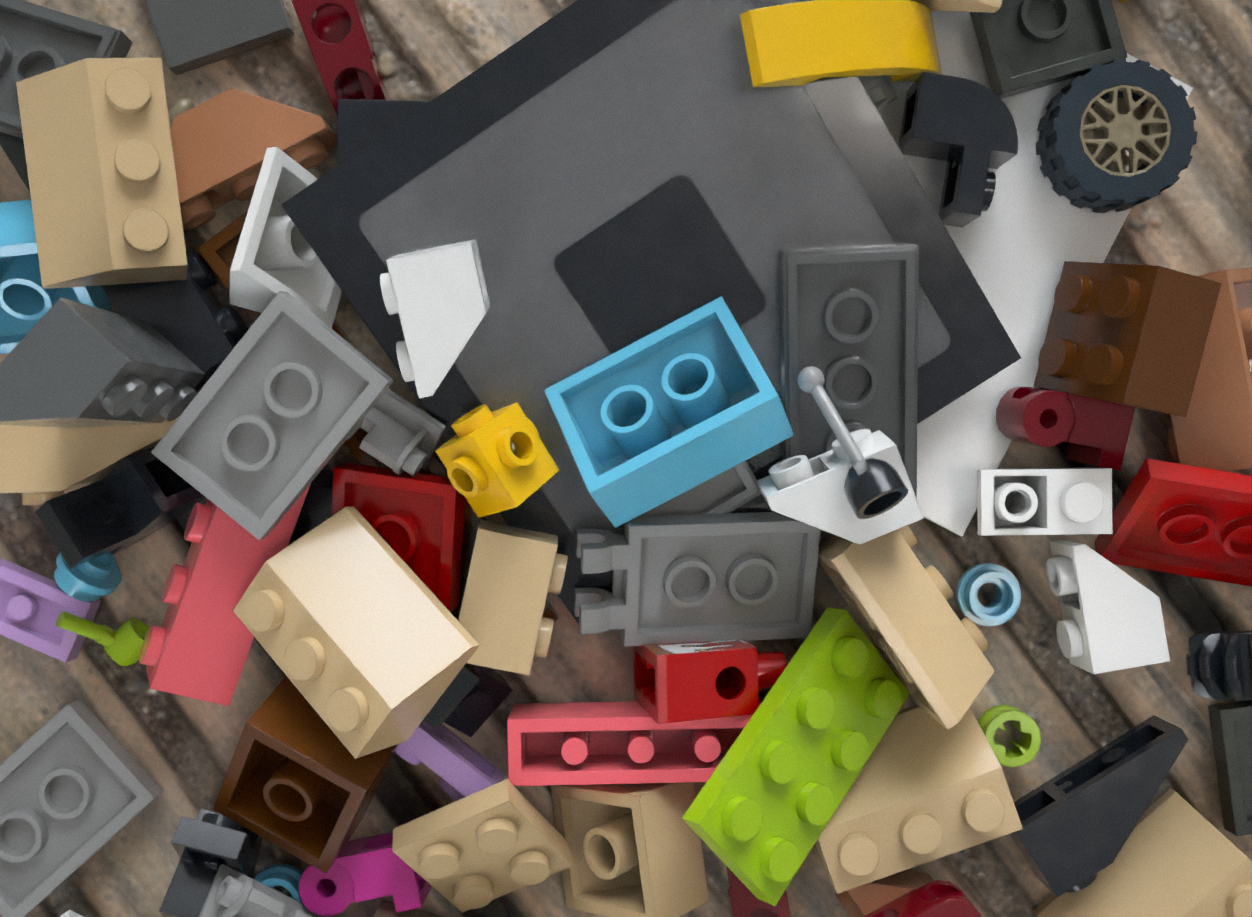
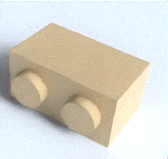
(508, 595)

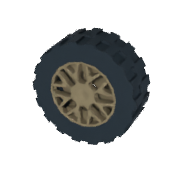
(1116, 136)

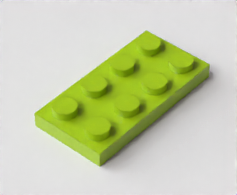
(797, 756)

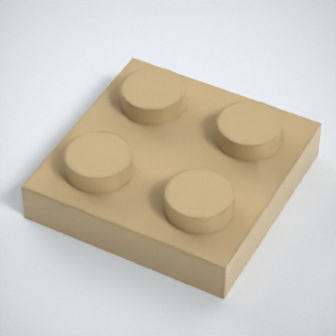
(482, 846)

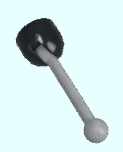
(871, 483)

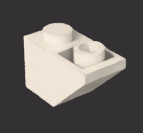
(439, 305)
(816, 495)
(1044, 501)
(1105, 612)

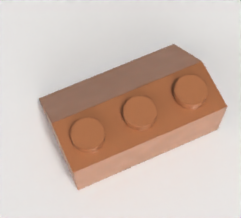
(1220, 411)

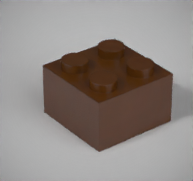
(1127, 334)
(298, 780)

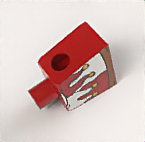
(684, 685)

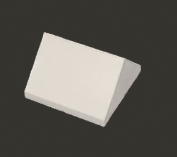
(274, 252)

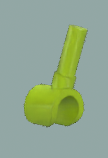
(120, 644)

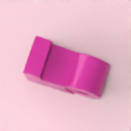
(361, 873)

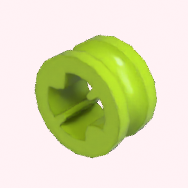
(1030, 737)

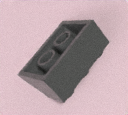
(94, 371)

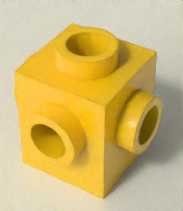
(496, 458)

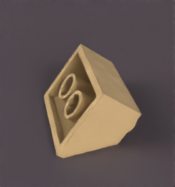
(102, 173)
(911, 621)
(356, 632)
(917, 801)
(1165, 869)

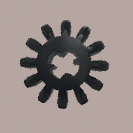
(1221, 664)

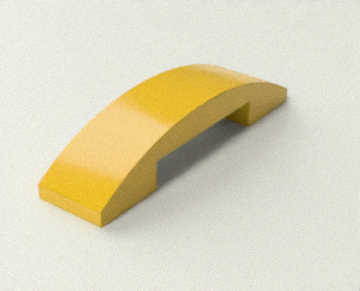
(839, 39)

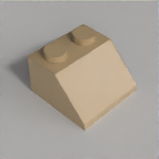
(630, 849)

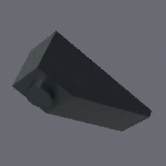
(1090, 809)

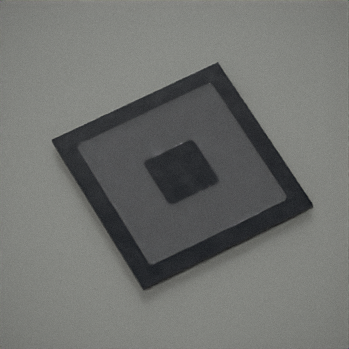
(619, 187)

